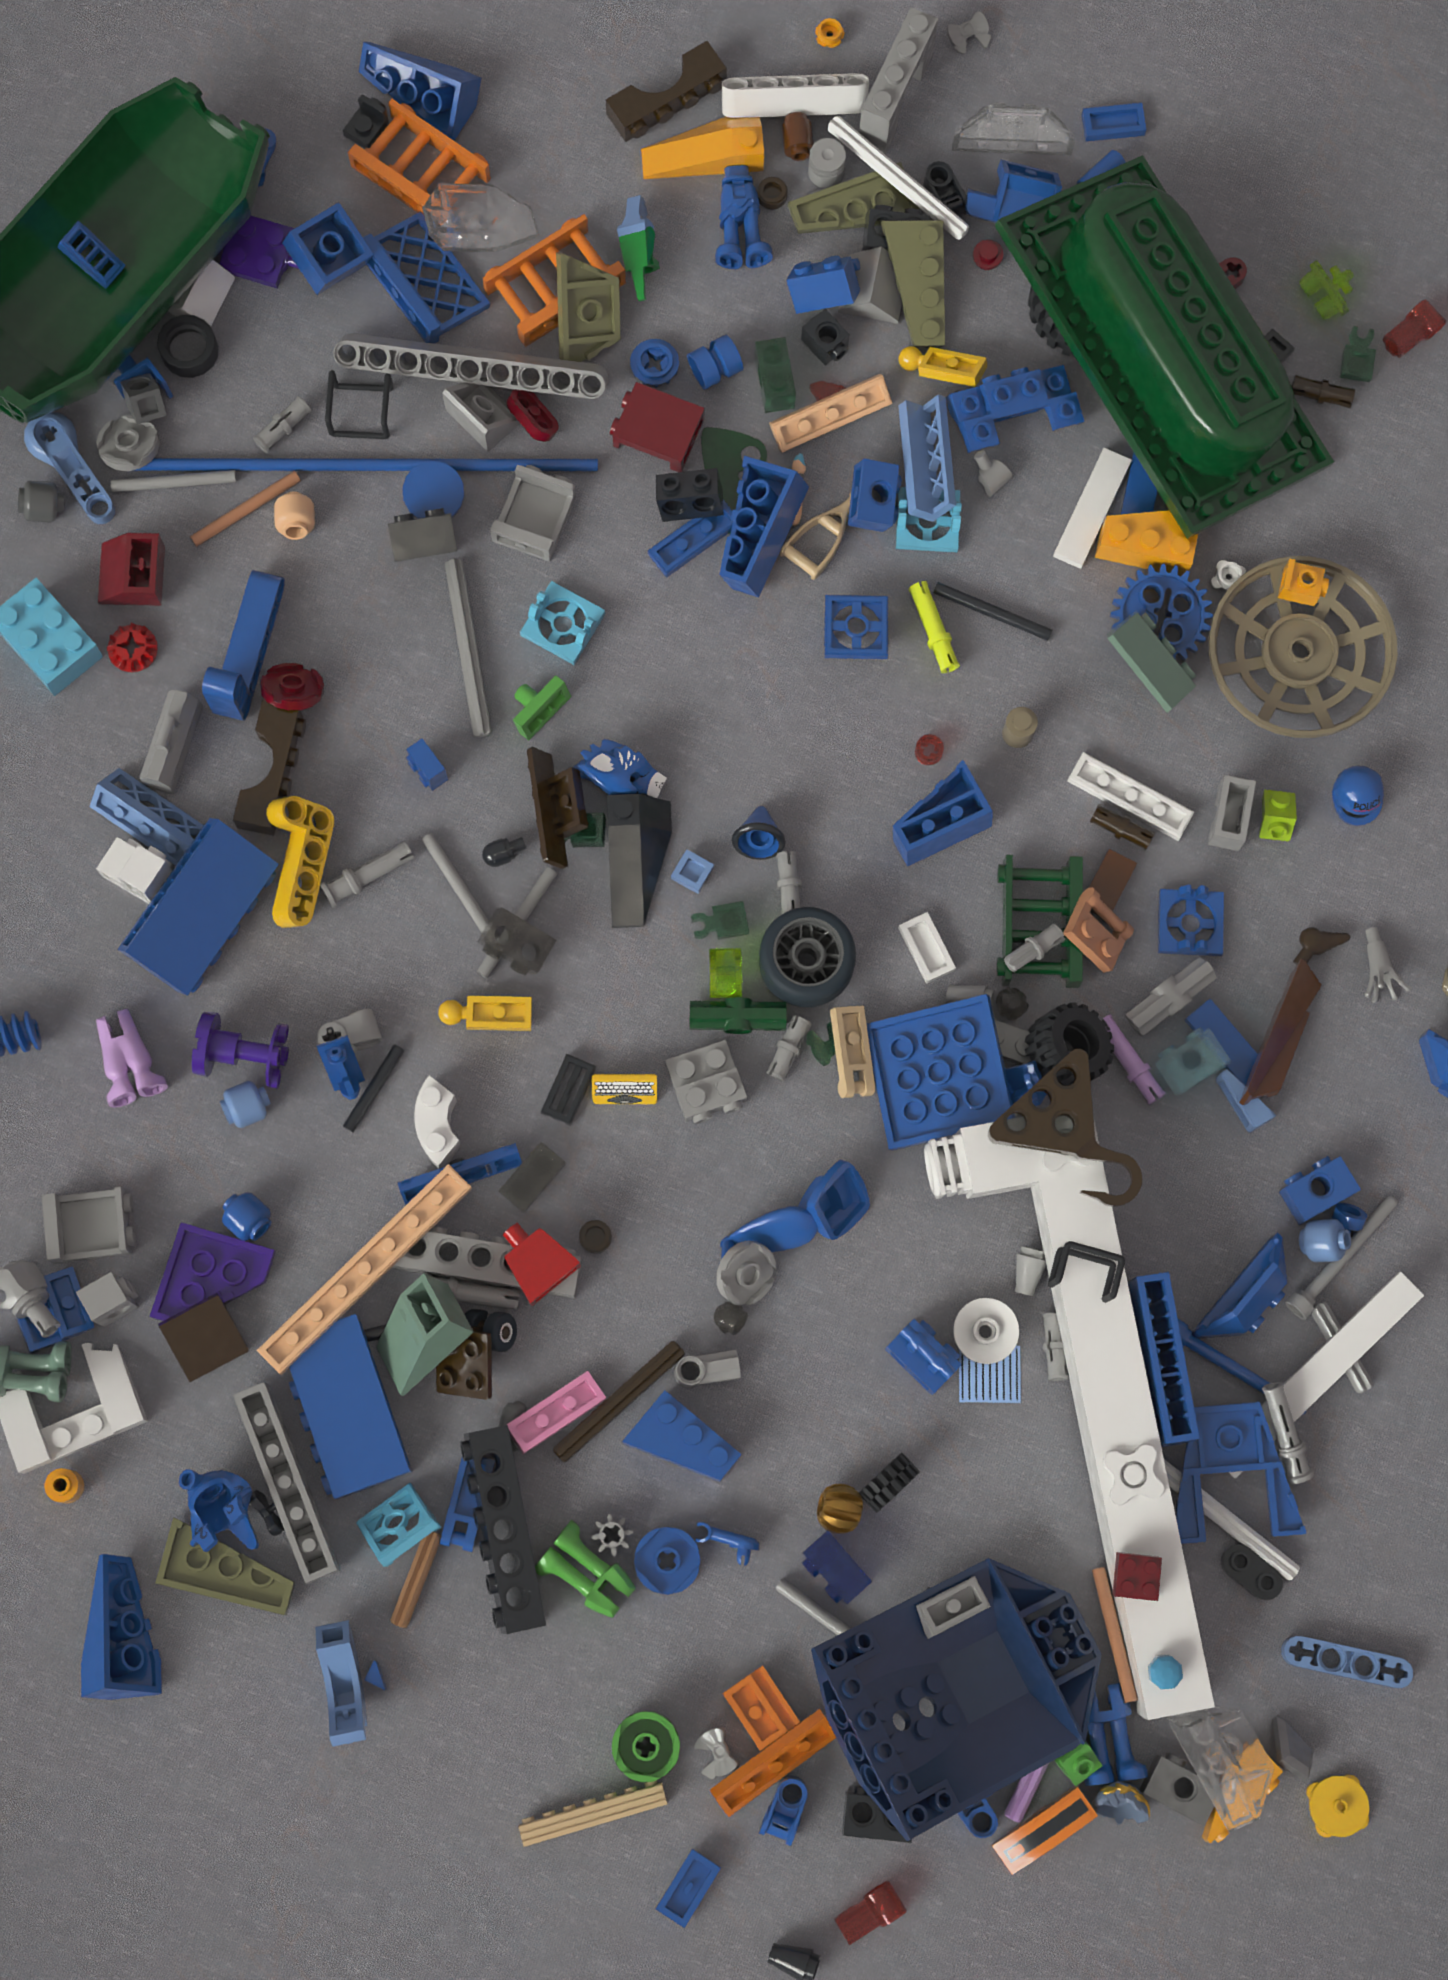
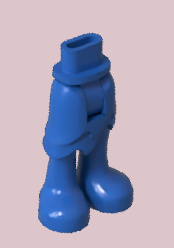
(740, 206)

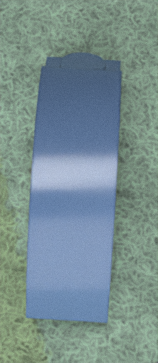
(342, 1683)

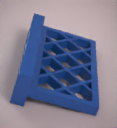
(406, 296)

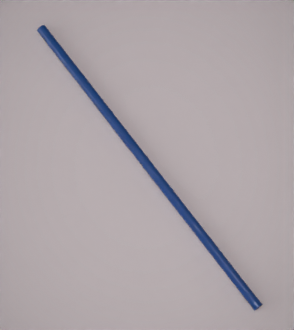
(359, 464)

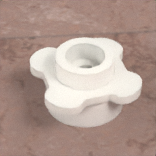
(1226, 568)

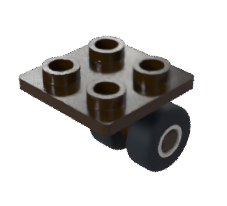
(469, 1366)

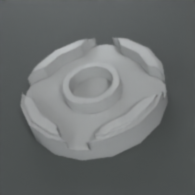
(127, 444)
(746, 1273)

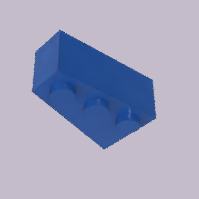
(943, 817)

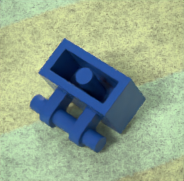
(824, 283)
(924, 1356)

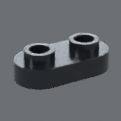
(1252, 1572)

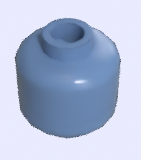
(245, 1104)
(1324, 1240)

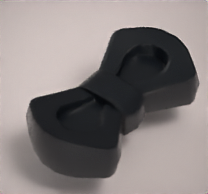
(260, 1503)

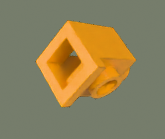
(1295, 590)

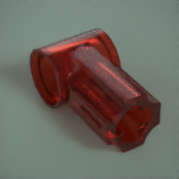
(1419, 324)
(877, 1909)

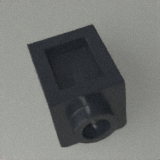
(367, 122)

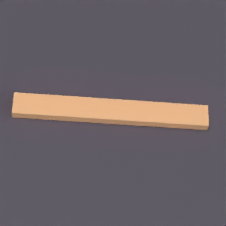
(364, 1269)

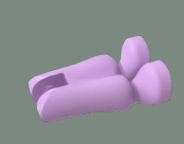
(125, 1055)

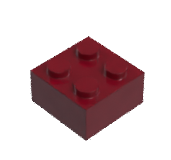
(1137, 1576)

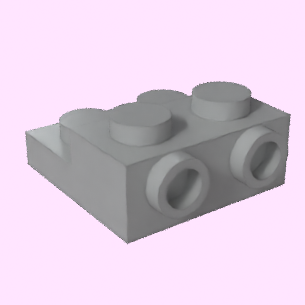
(706, 1082)

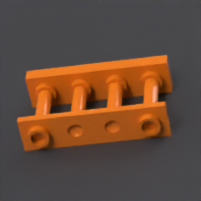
(391, 177)
(536, 325)

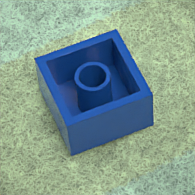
(327, 248)

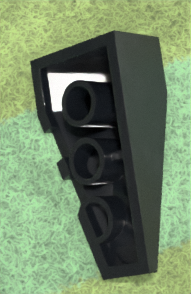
(637, 847)

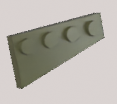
(846, 204)
(919, 270)
(221, 1573)

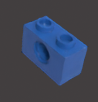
(863, 509)
(1338, 1186)

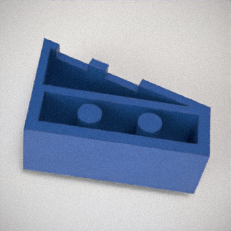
(682, 1438)

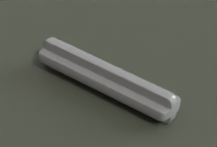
(1329, 1326)

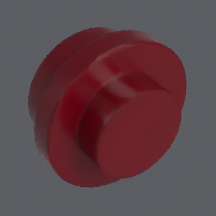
(988, 254)

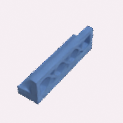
(922, 461)
(144, 822)

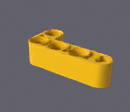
(288, 909)

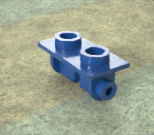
(342, 1066)

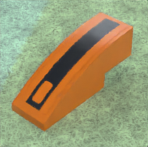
(1044, 1830)

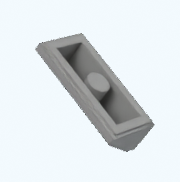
(952, 1607)

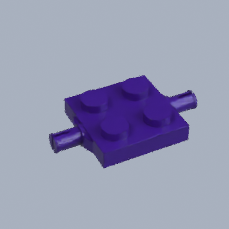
(258, 252)

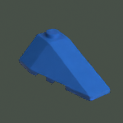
(434, 90)

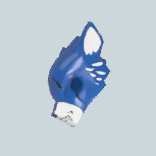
(612, 767)

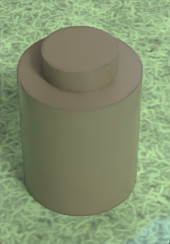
(1019, 727)

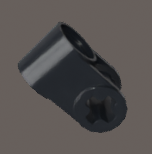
(950, 191)

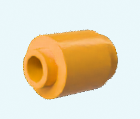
(74, 1486)

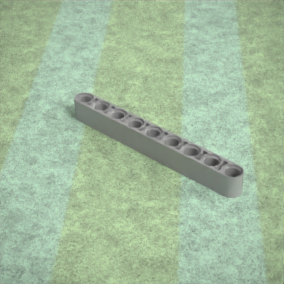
(457, 371)

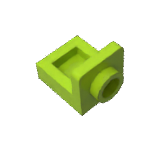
(1278, 815)

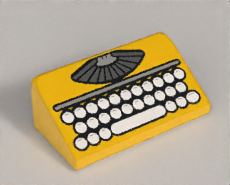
(624, 1088)

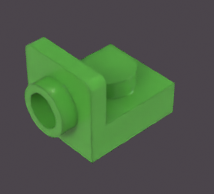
(1079, 1763)

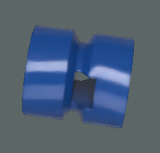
(712, 363)

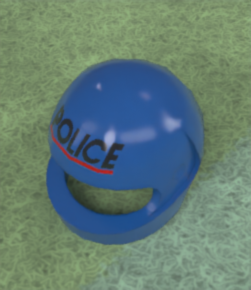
(1358, 792)

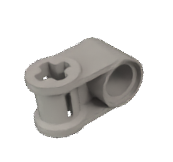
(359, 1026)

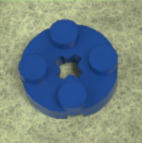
(667, 1541)

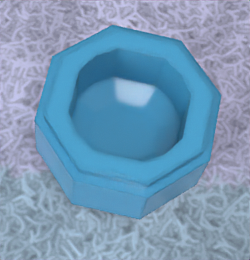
(1165, 1672)

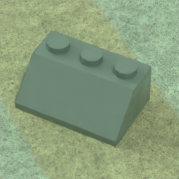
(1152, 660)

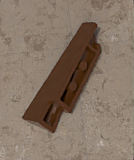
(1282, 1035)

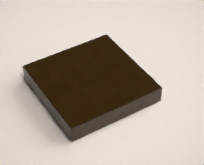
(203, 1337)

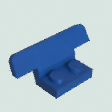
(1017, 189)

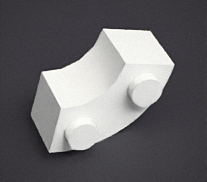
(433, 1121)

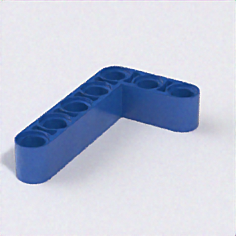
(232, 688)

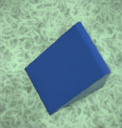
(375, 1676)

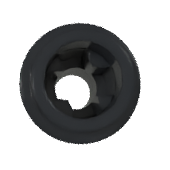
(795, 1961)

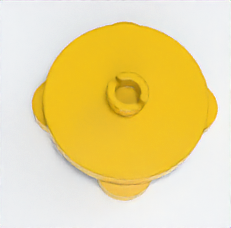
(1338, 1806)

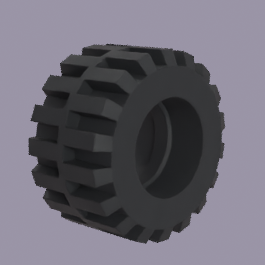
(1081, 1029)

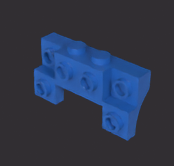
(1011, 397)

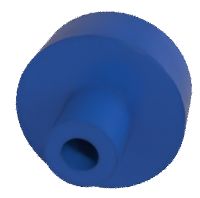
(1350, 1216)

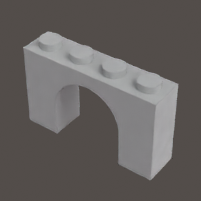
(905, 61)

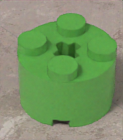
(658, 1761)

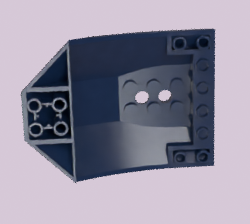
(1002, 1685)

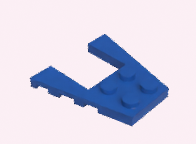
(1233, 1441)

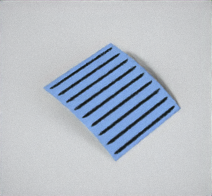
(991, 1382)

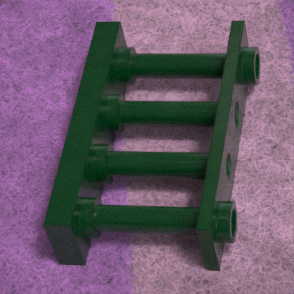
(1068, 875)

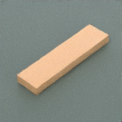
(830, 413)

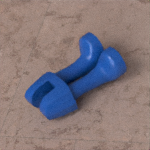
(1126, 1766)

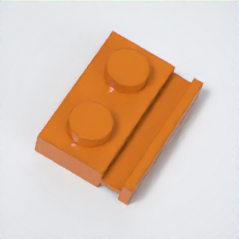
(761, 1708)

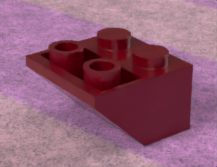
(132, 570)

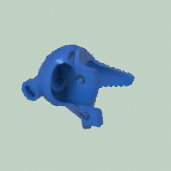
(218, 1503)

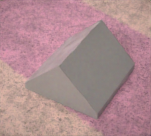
(878, 288)
(479, 412)

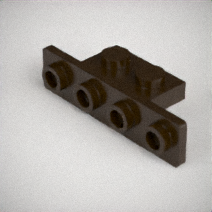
(557, 805)

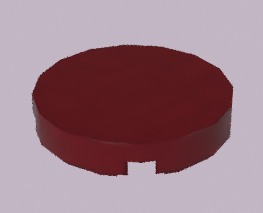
(291, 686)

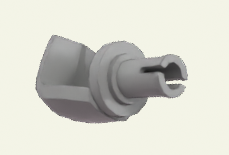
(27, 1295)

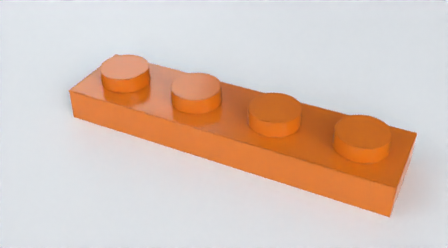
(773, 1763)

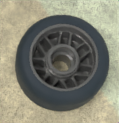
(813, 933)

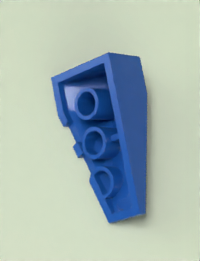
(117, 1645)

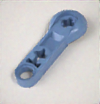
(67, 461)

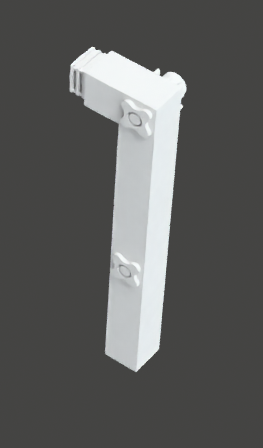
(1107, 1392)

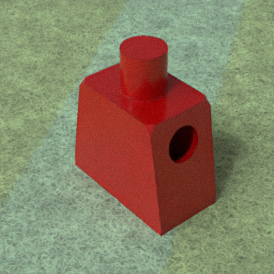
(538, 1262)

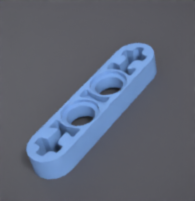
(1347, 1660)

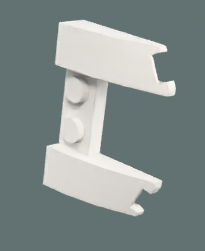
(118, 1412)

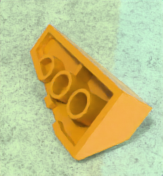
(707, 150)

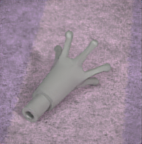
(1380, 967)

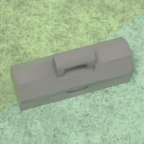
(171, 741)

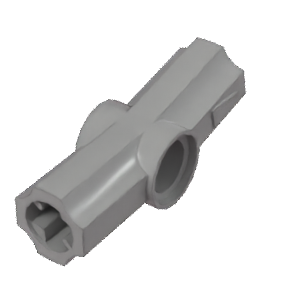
(1171, 996)

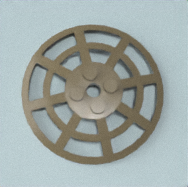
(1315, 636)

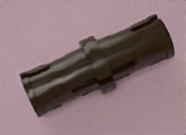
(1323, 391)
(1122, 827)

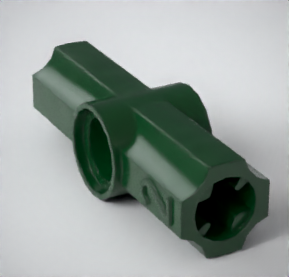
(737, 1015)

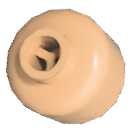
(294, 515)

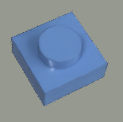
(692, 871)

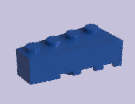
(761, 522)

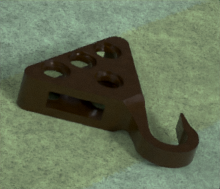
(1076, 1104)

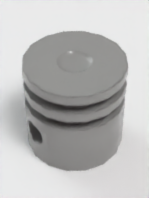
(826, 162)

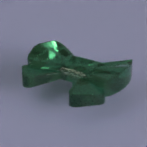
(822, 1050)

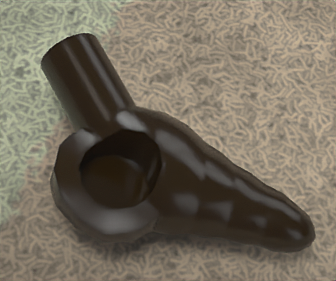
(1318, 942)

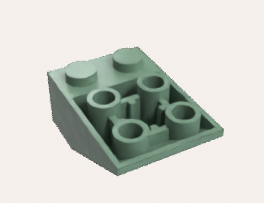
(421, 1331)

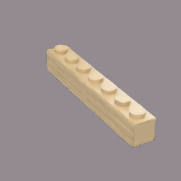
(592, 1813)

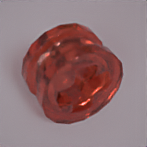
(932, 758)

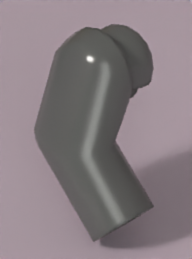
(509, 1413)

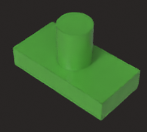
(539, 706)

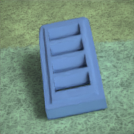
(1252, 1114)

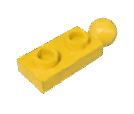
(944, 365)
(489, 1013)

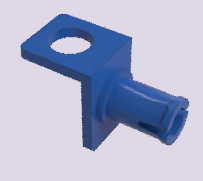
(131, 369)

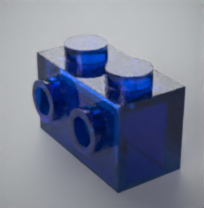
(836, 1567)

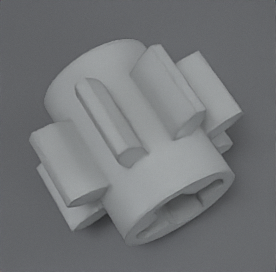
(611, 1525)

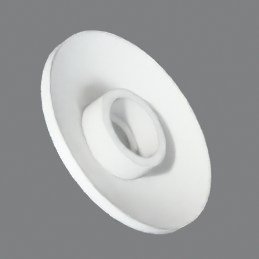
(995, 1316)

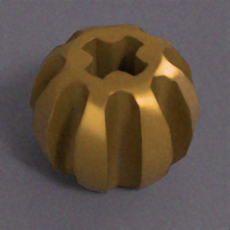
(839, 1508)

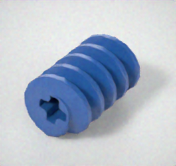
(18, 1034)

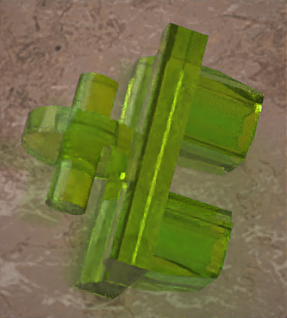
(1319, 279)

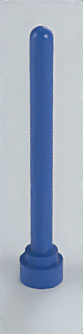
(1220, 1359)

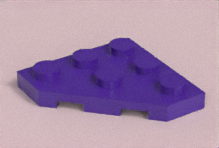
(209, 1264)

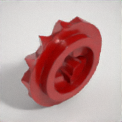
(142, 656)

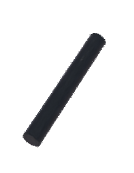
(373, 1088)

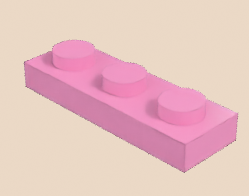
(555, 1412)

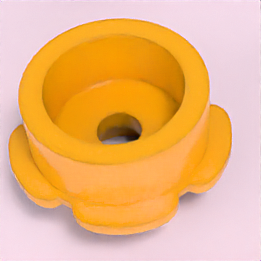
(829, 26)

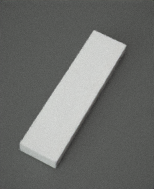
(1092, 508)
(1130, 796)

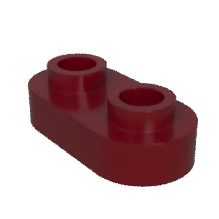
(532, 415)

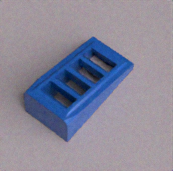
(98, 247)

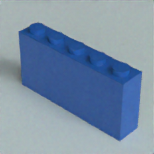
(199, 907)
(1164, 1358)
(347, 1411)

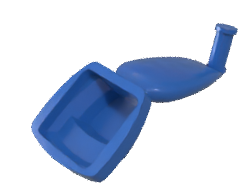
(828, 1206)

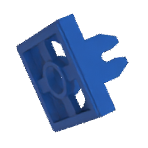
(878, 605)
(1212, 900)

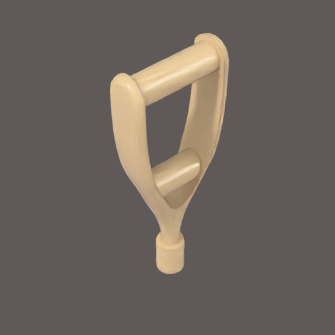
(829, 523)

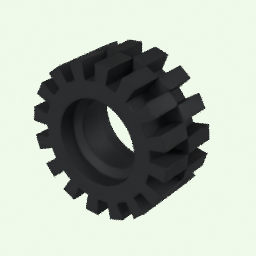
(889, 1482)

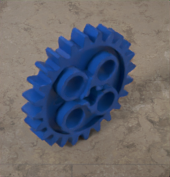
(1187, 623)

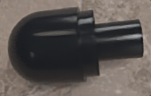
(502, 851)

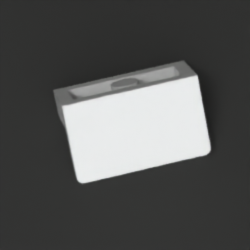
(205, 294)

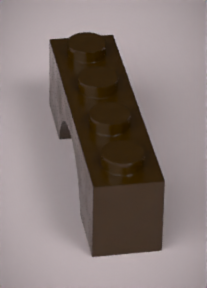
(637, 111)
(280, 732)

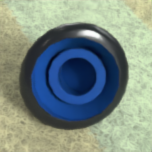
(758, 836)

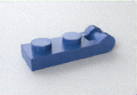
(461, 1509)

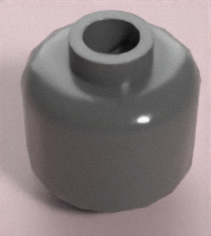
(40, 501)

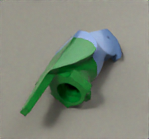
(637, 243)

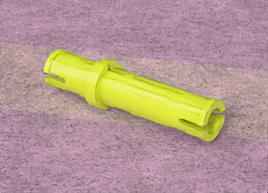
(938, 638)

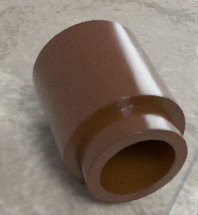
(797, 136)

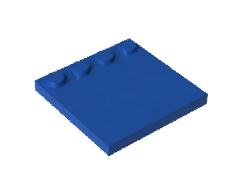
(938, 1071)

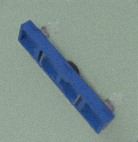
(471, 1169)

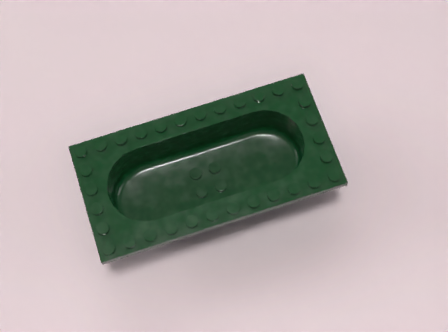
(1166, 344)

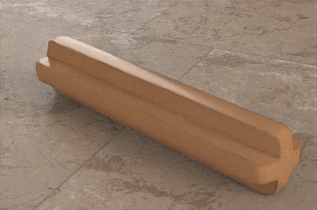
(415, 1580)

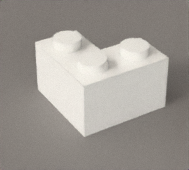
(135, 868)

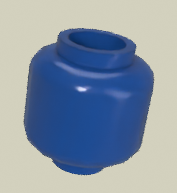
(246, 1216)

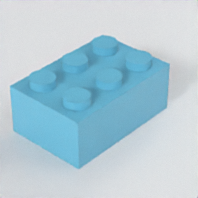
(46, 637)

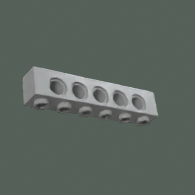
(463, 1266)
(287, 1483)

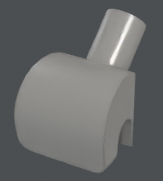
(992, 473)

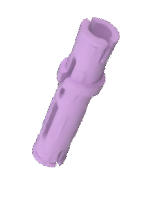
(1130, 1060)

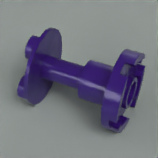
(228, 1047)

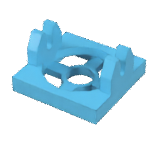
(907, 541)
(554, 593)
(385, 1513)

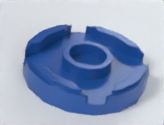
(433, 487)

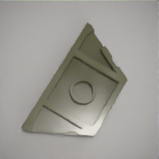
(586, 309)

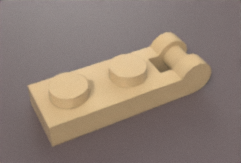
(852, 1051)

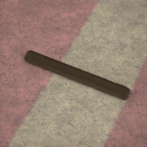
(618, 1401)

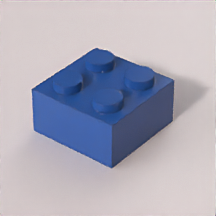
(424, 761)

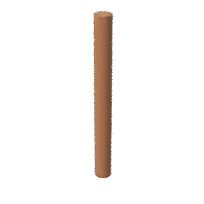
(245, 508)
(1115, 1635)

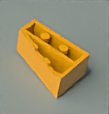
(1146, 541)

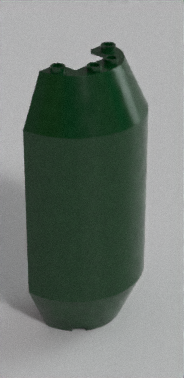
(164, 195)

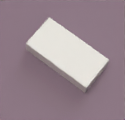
(927, 947)

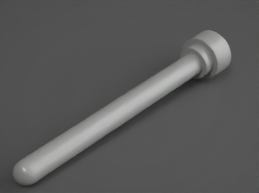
(1302, 1302)

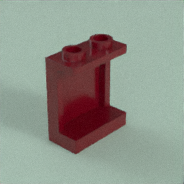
(658, 425)

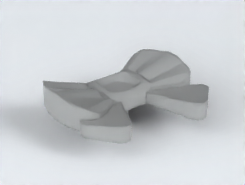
(976, 26)
(724, 1762)

